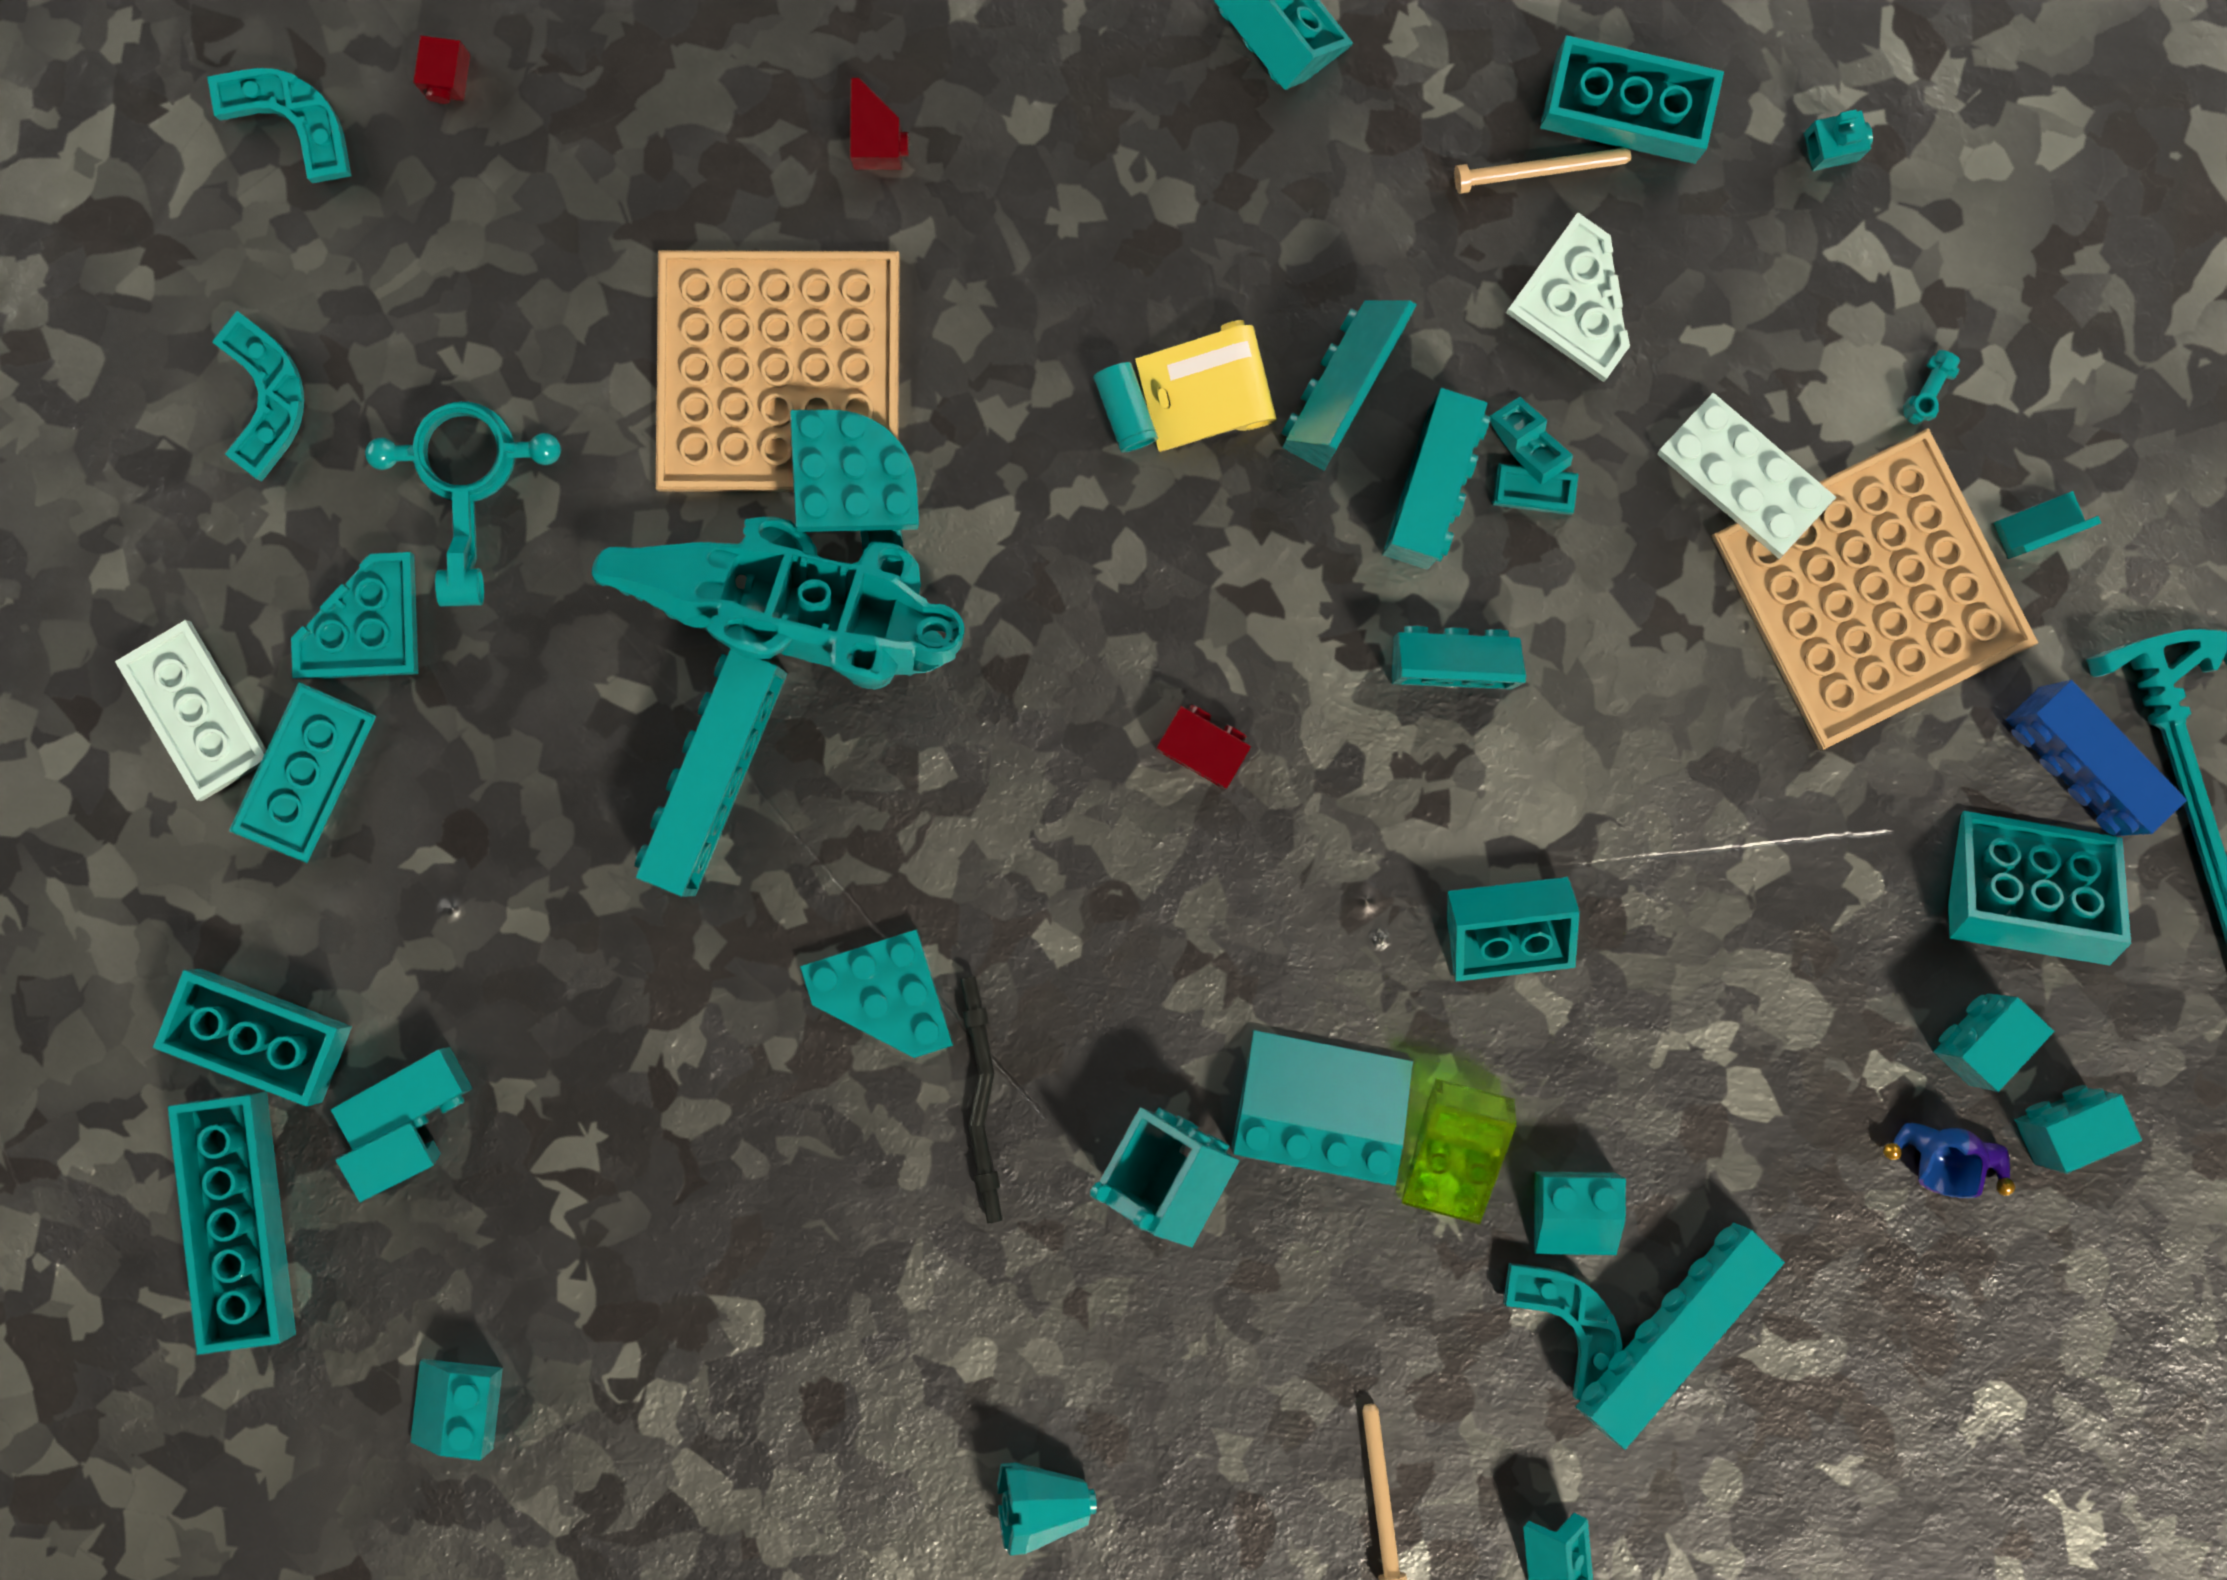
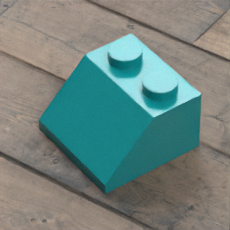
(1579, 1212)
(456, 1408)

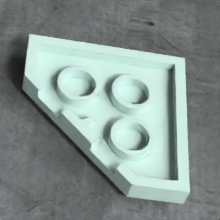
(1577, 299)

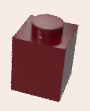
(441, 69)

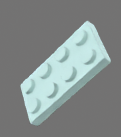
(1746, 475)
(193, 710)

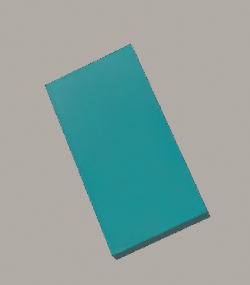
(302, 772)

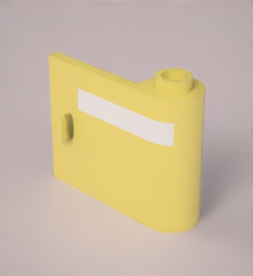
(1211, 387)

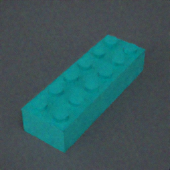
(711, 773)
(232, 1222)

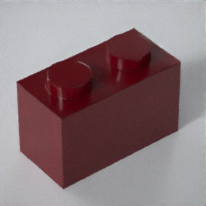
(1203, 746)

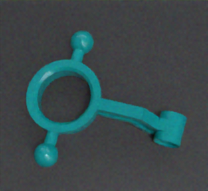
(461, 582)

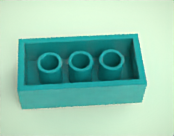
(1632, 99)
(1435, 478)
(252, 1037)

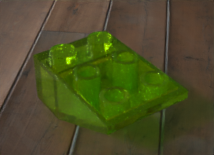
(1459, 1151)

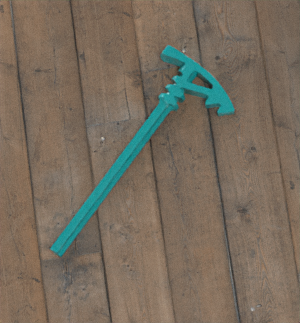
(2158, 677)

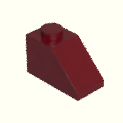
(874, 132)

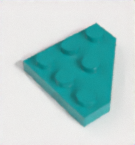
(363, 625)
(884, 993)

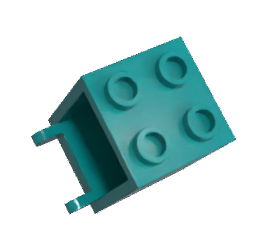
(1159, 1184)

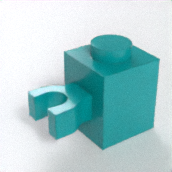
(1838, 140)

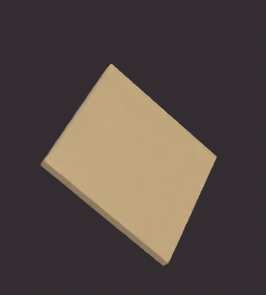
(764, 337)
(1879, 593)

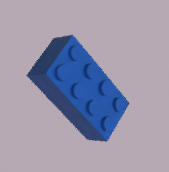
(2095, 760)

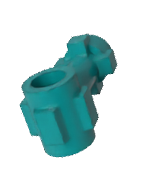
(1926, 405)

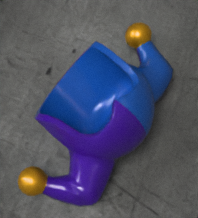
(1953, 1160)

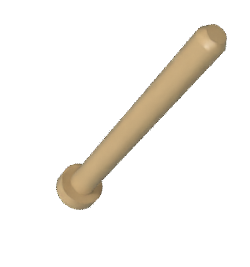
(1466, 178)
(1381, 1494)

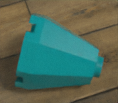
(1040, 1506)

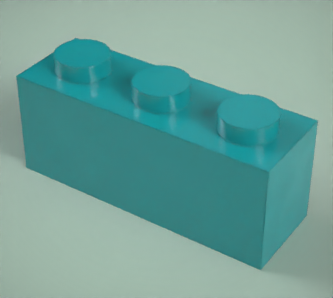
(404, 1097)

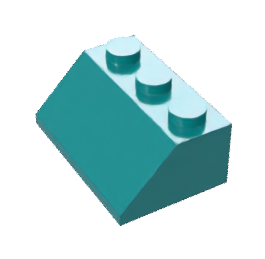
(1287, 36)
(1457, 659)
(1513, 929)

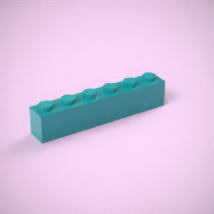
(1679, 1334)

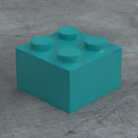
(1992, 1041)
(2077, 1129)

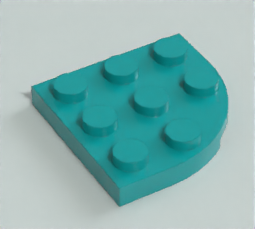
(850, 474)

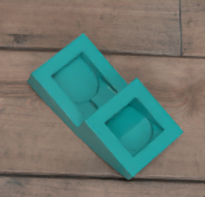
(1526, 437)

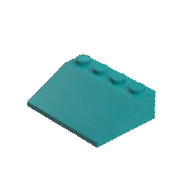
(1346, 380)
(2039, 889)
(1323, 1108)

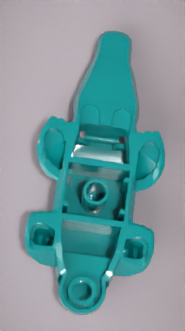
(828, 612)

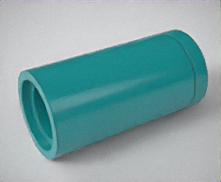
(1125, 407)

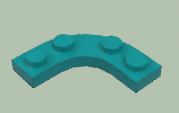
(286, 95)
(279, 395)
(1578, 1305)

